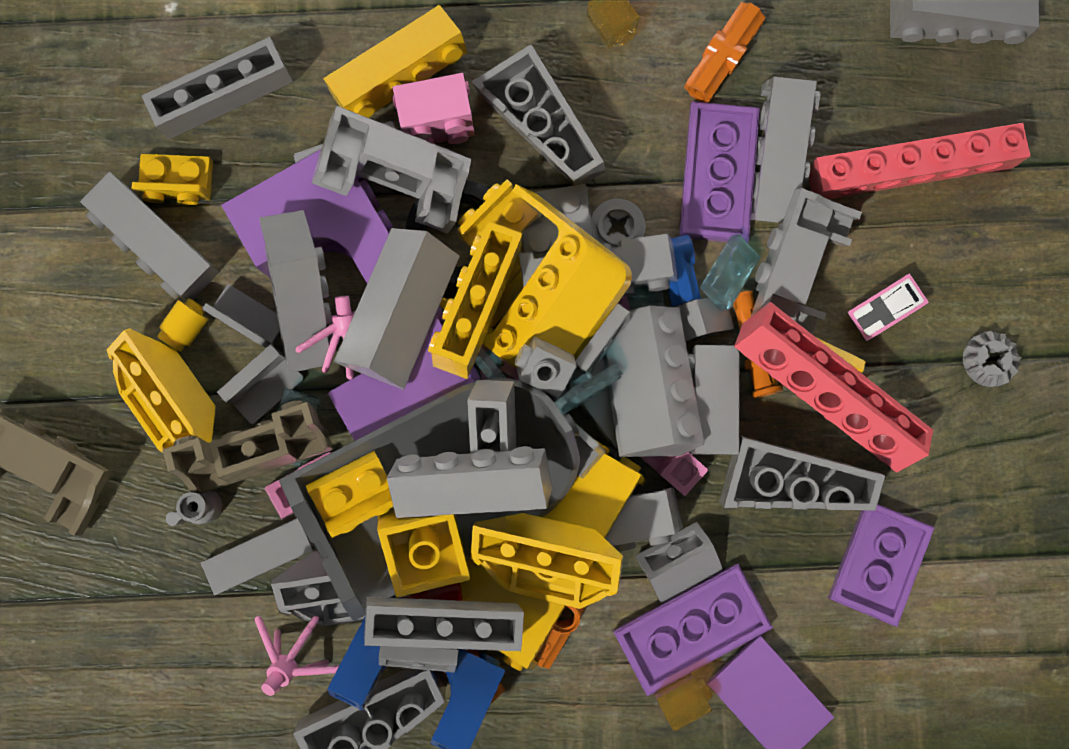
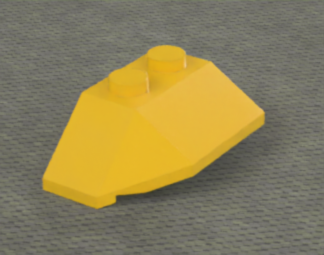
(160, 390)
(547, 559)

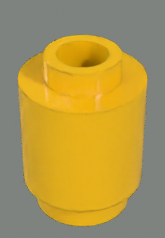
(182, 324)

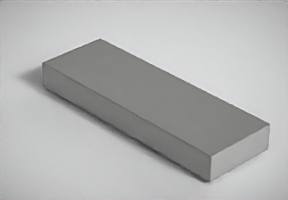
(256, 556)

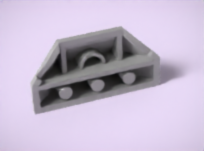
(308, 592)

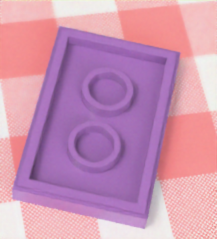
(881, 563)
(769, 698)

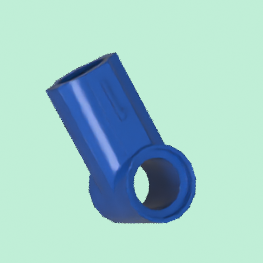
(686, 288)

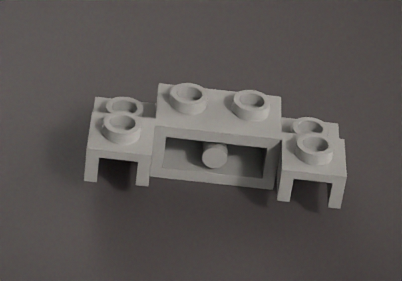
(395, 160)
(797, 253)

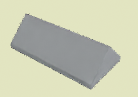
(398, 307)

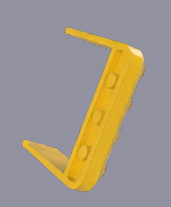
(565, 295)

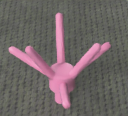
(339, 328)
(284, 666)

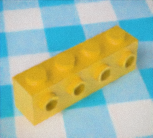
(400, 59)
(476, 301)

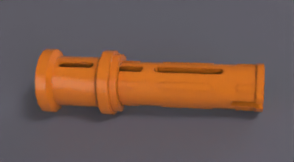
(762, 381)

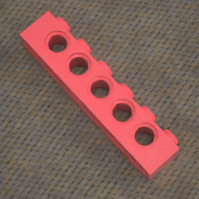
(919, 161)
(834, 388)

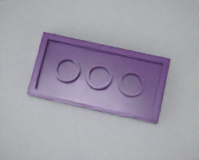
(719, 171)
(692, 629)

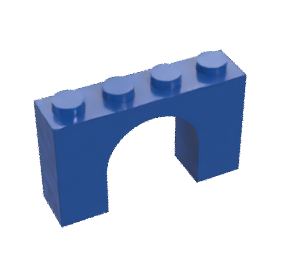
(470, 689)

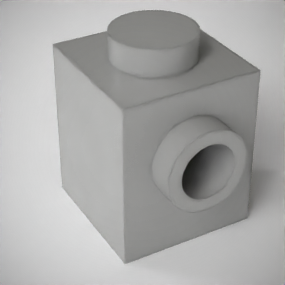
(545, 366)

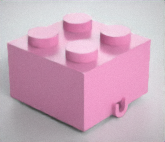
(435, 109)

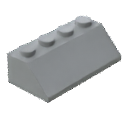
(656, 395)

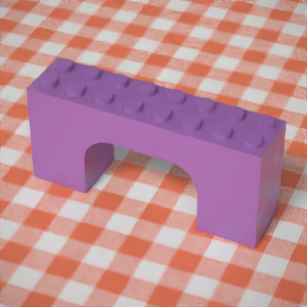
(357, 230)

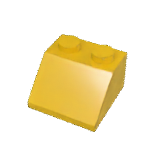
(422, 552)

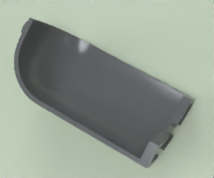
(356, 557)

